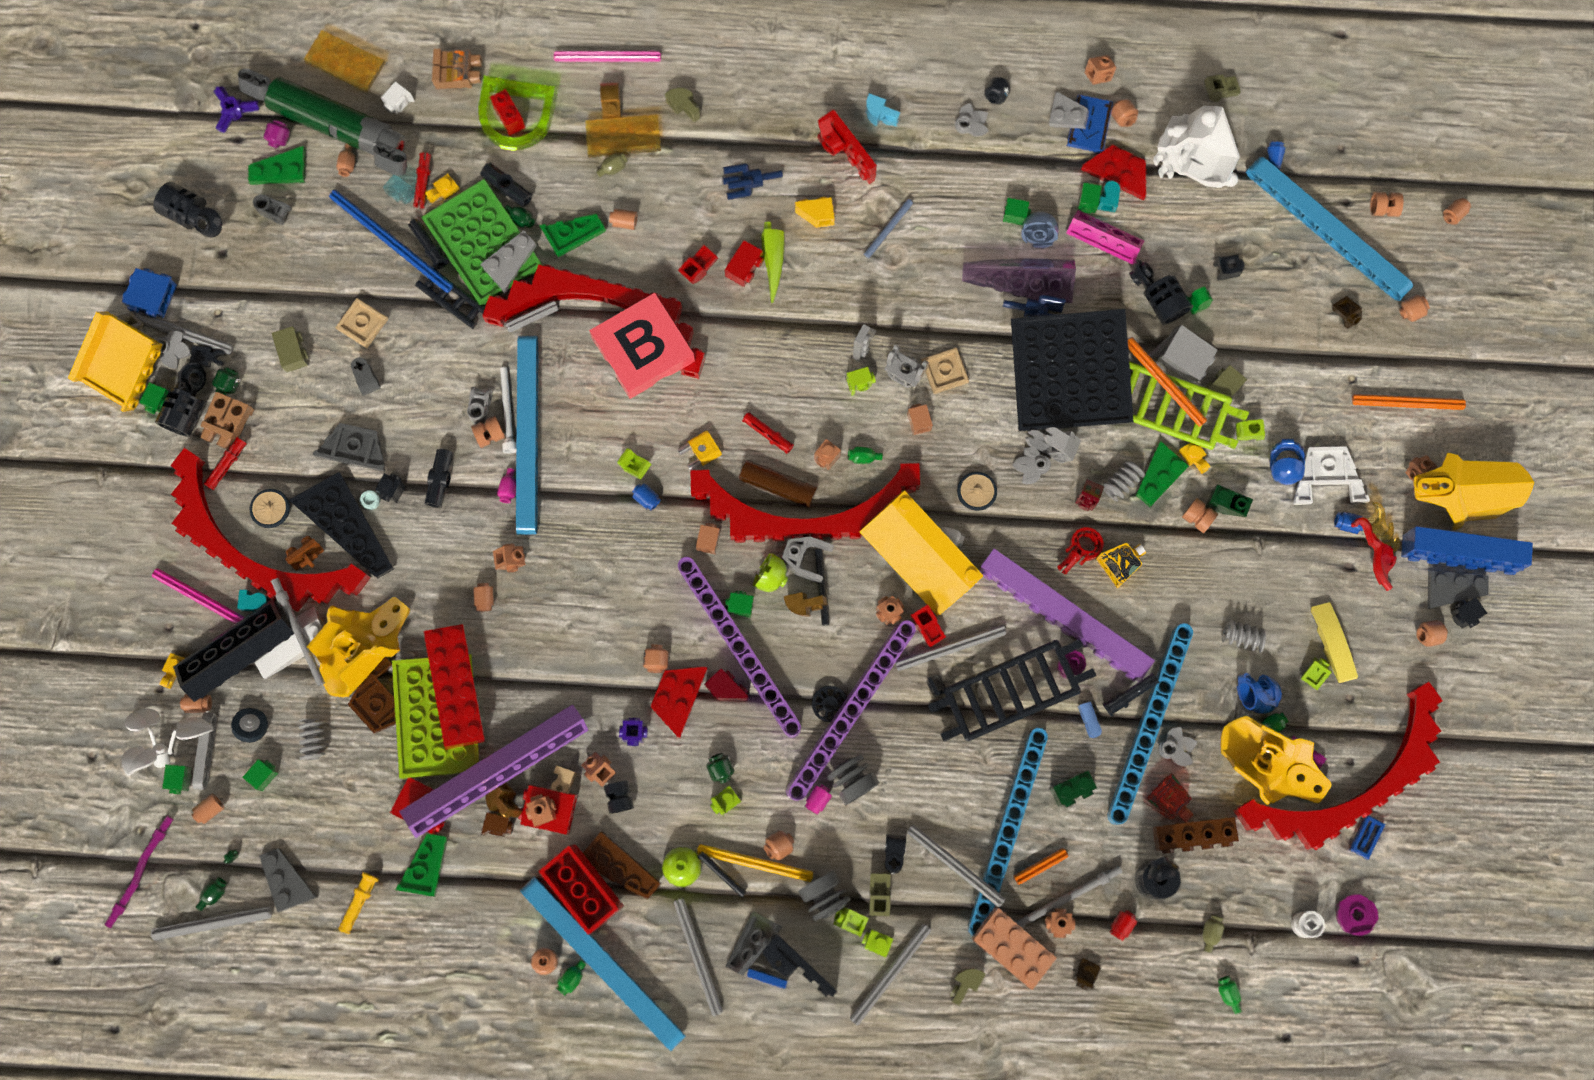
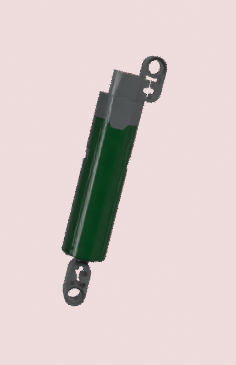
(329, 118)

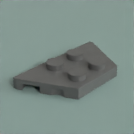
(353, 447)

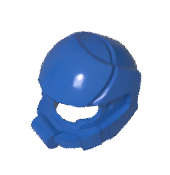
(1287, 470)
(1265, 693)

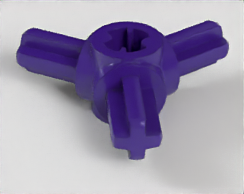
(232, 108)

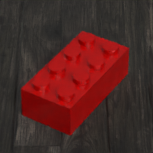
(581, 888)

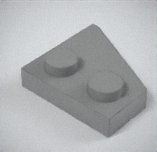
(1067, 113)

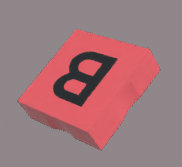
(642, 345)

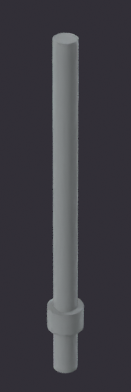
(282, 597)
(1101, 879)

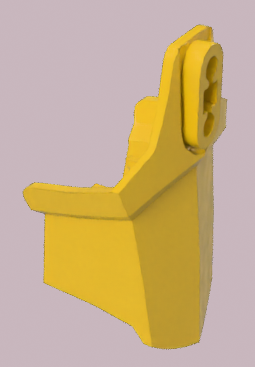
(1474, 488)
(356, 643)
(1272, 761)

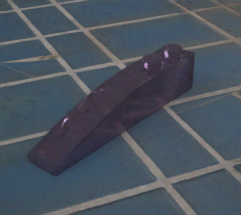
(1024, 276)

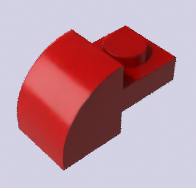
(696, 267)
(927, 625)

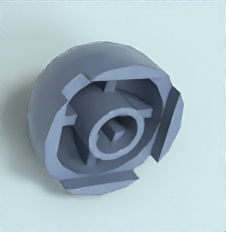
(1040, 229)

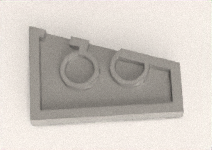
(508, 260)
(862, 342)

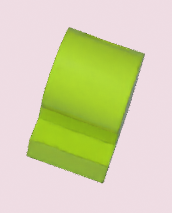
(1250, 430)

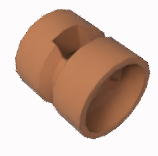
(1386, 204)
(494, 428)
(1200, 515)

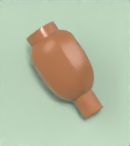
(346, 161)

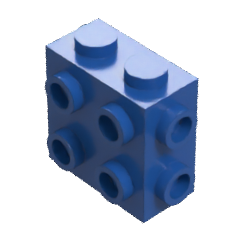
(149, 293)

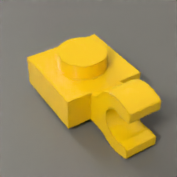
(443, 187)
(1194, 455)
(168, 679)

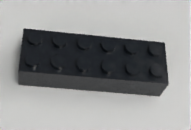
(233, 650)

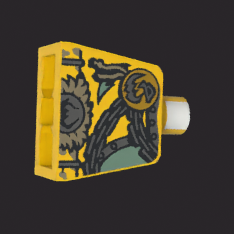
(1121, 562)

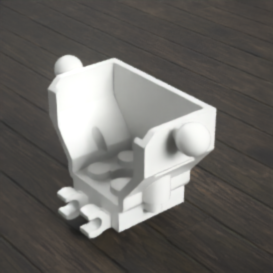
(1199, 148)

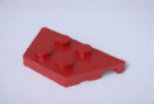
(1121, 167)
(677, 696)

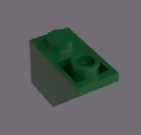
(1228, 502)

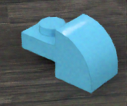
(878, 112)

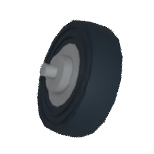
(249, 725)

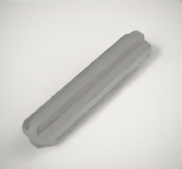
(531, 316)

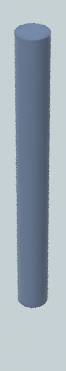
(888, 228)

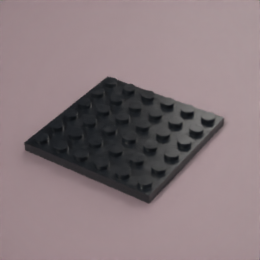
(1072, 370)

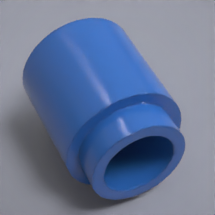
(646, 496)
(1344, 520)

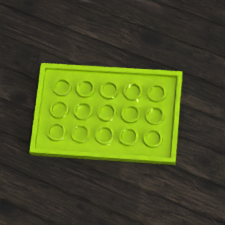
(418, 725)

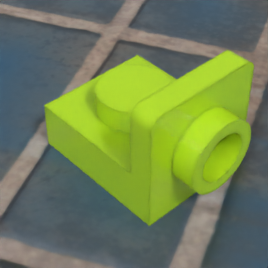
(1317, 673)
(724, 801)
(850, 921)
(877, 942)

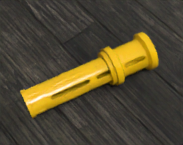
(361, 893)

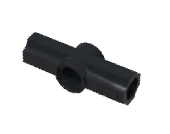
(499, 178)
(439, 478)

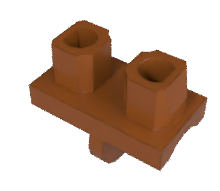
(305, 554)

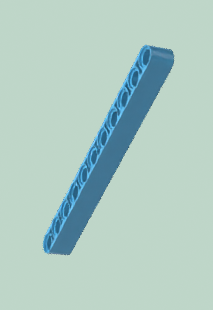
(1329, 229)
(527, 436)
(1143, 730)
(1013, 823)
(603, 964)

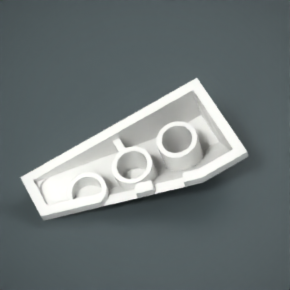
(290, 650)

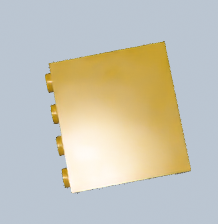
(116, 360)

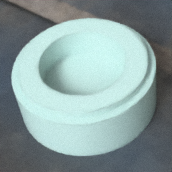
(369, 500)

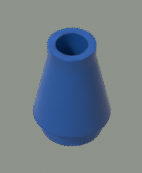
(1276, 153)

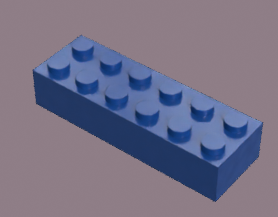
(1466, 550)

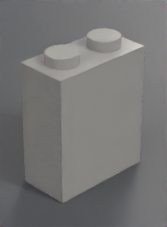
(1187, 354)

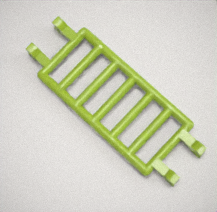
(1175, 431)

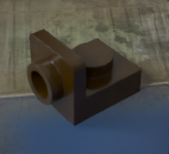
(1348, 311)
(1086, 974)

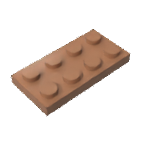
(1013, 948)

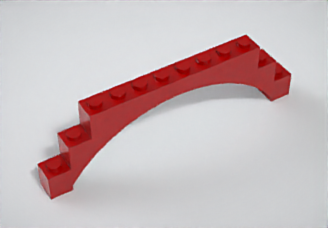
(557, 285)
(200, 525)
(756, 525)
(1409, 763)

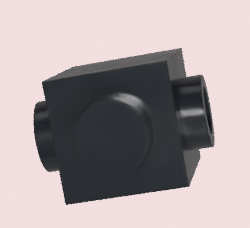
(390, 487)
(1468, 613)

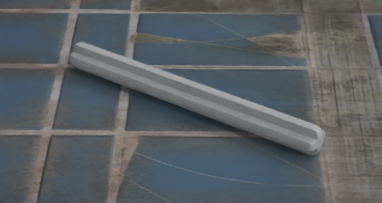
(187, 334)
(950, 647)
(956, 866)
(211, 923)
(698, 957)
(890, 974)

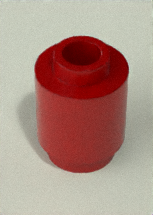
(1123, 925)

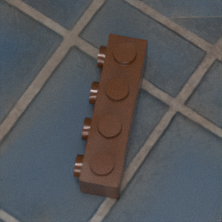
(1195, 834)

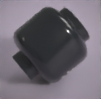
(997, 90)

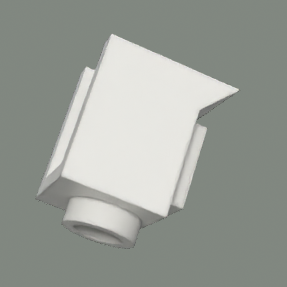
(396, 98)

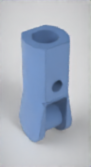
(1090, 720)

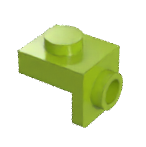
(633, 464)

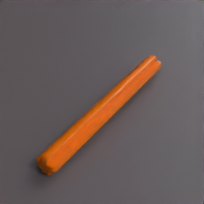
(1166, 382)
(1409, 402)

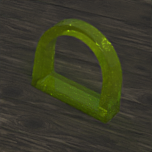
(522, 89)

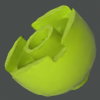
(771, 575)
(681, 866)

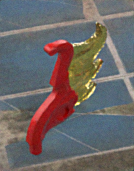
(1381, 539)

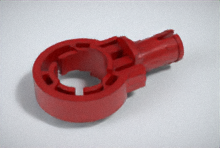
(1078, 552)

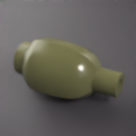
(612, 164)
(1213, 932)

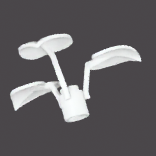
(139, 757)

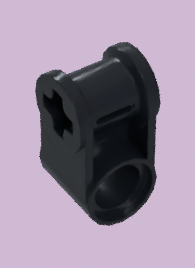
(894, 849)

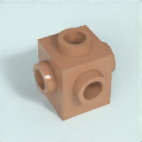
(1100, 69)
(1420, 466)
(509, 557)
(886, 616)
(598, 769)
(548, 808)
(1052, 919)

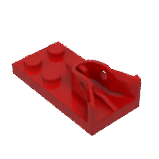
(839, 138)

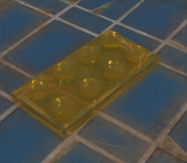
(344, 61)
(623, 135)

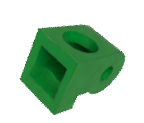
(1200, 299)

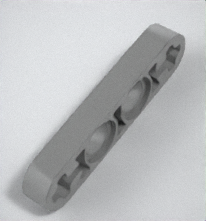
(204, 754)

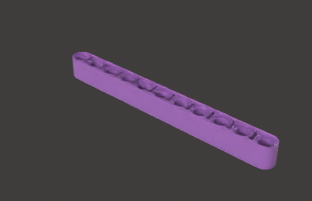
(737, 637)
(842, 714)

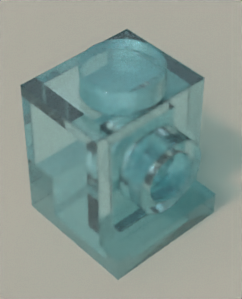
(399, 190)

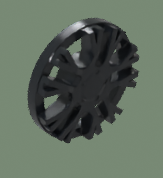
(829, 703)

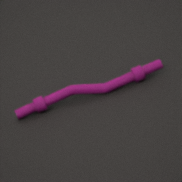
(119, 907)

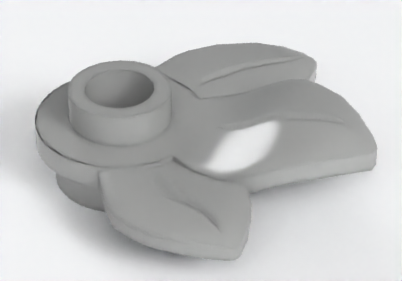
(973, 119)
(174, 349)
(1029, 465)
(1179, 746)

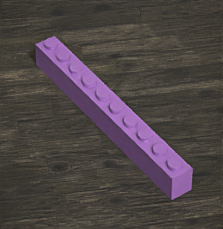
(1066, 615)
(493, 771)

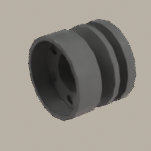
(853, 779)
(824, 895)

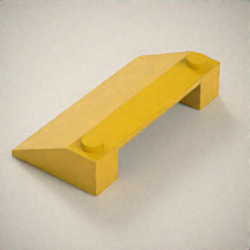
(921, 553)

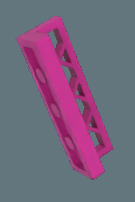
(1105, 237)

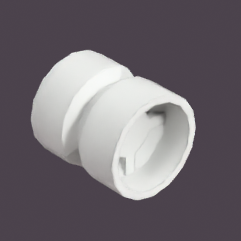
(1308, 924)

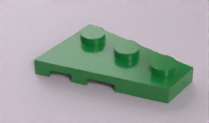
(279, 169)
(572, 234)
(1160, 475)
(425, 869)

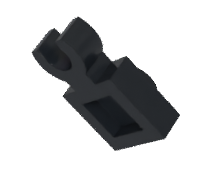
(205, 356)

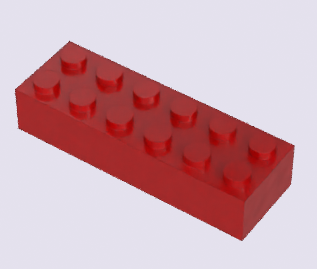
(454, 686)

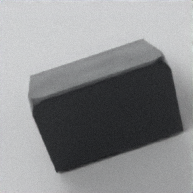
(936, 685)

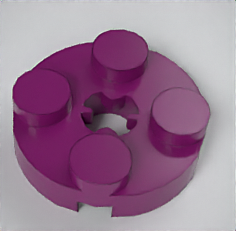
(1346, 908)

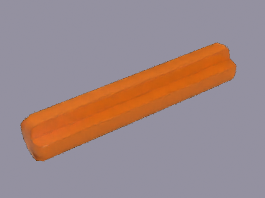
(1040, 866)

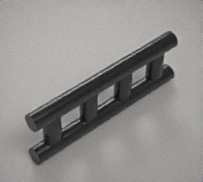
(453, 309)

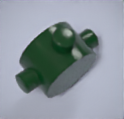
(230, 856)

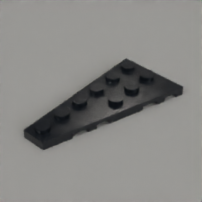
(340, 517)

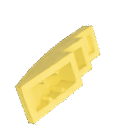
(1334, 642)

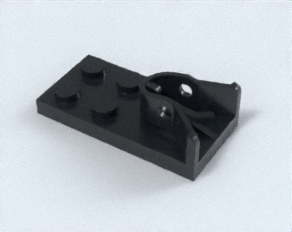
(781, 951)

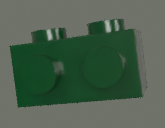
(1068, 791)

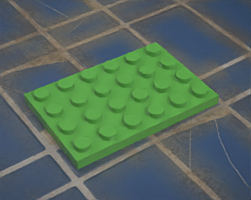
(470, 232)

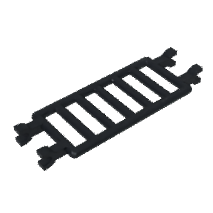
(1021, 712)

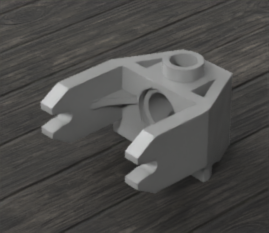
(897, 361)
(1057, 445)
(794, 561)

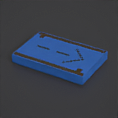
(1094, 135)

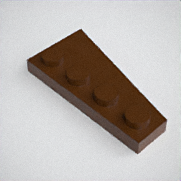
(620, 867)

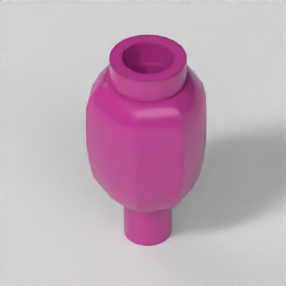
(507, 487)

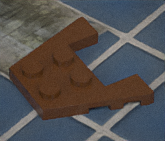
(373, 701)

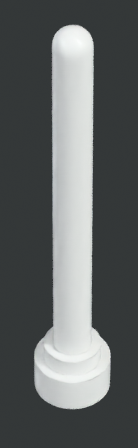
(509, 445)

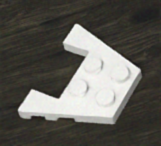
(1329, 467)

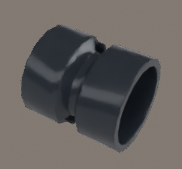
(618, 797)

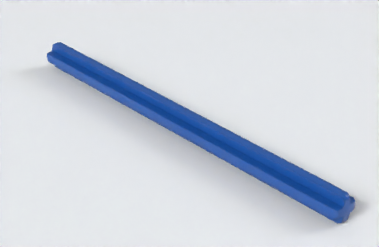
(391, 241)

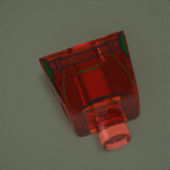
(1170, 799)

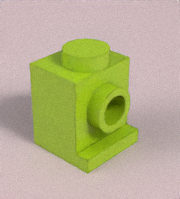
(860, 380)

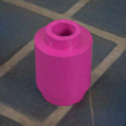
(818, 799)

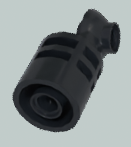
(187, 209)
(1164, 295)
(180, 406)
(1162, 871)

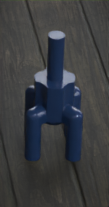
(747, 179)
(1037, 307)

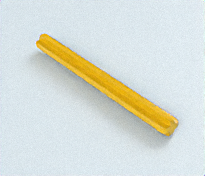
(756, 863)

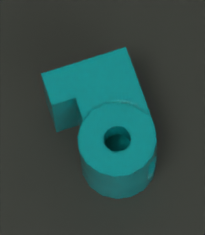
(1110, 197)
(249, 602)

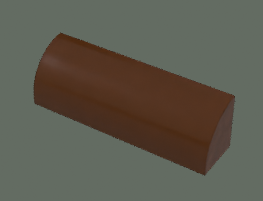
(778, 483)

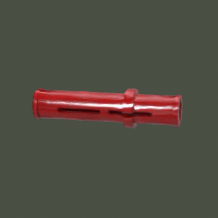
(422, 179)
(774, 437)
(225, 463)

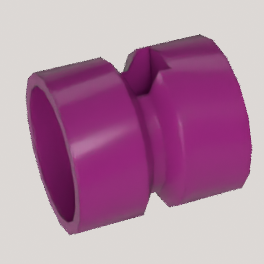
(1077, 663)

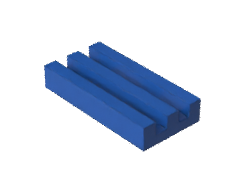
(1353, 848)
(772, 980)

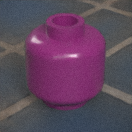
(276, 134)

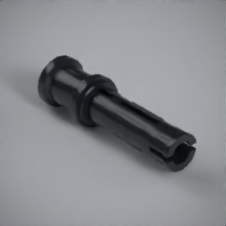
(431, 250)
(1122, 699)

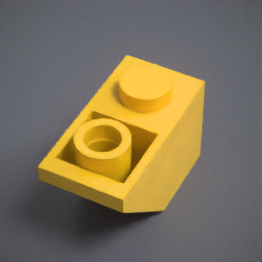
(817, 211)

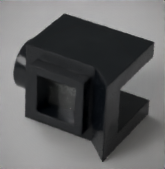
(1229, 267)

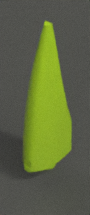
(773, 253)

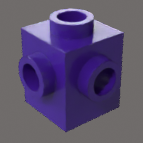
(633, 724)

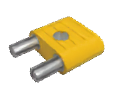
(703, 448)

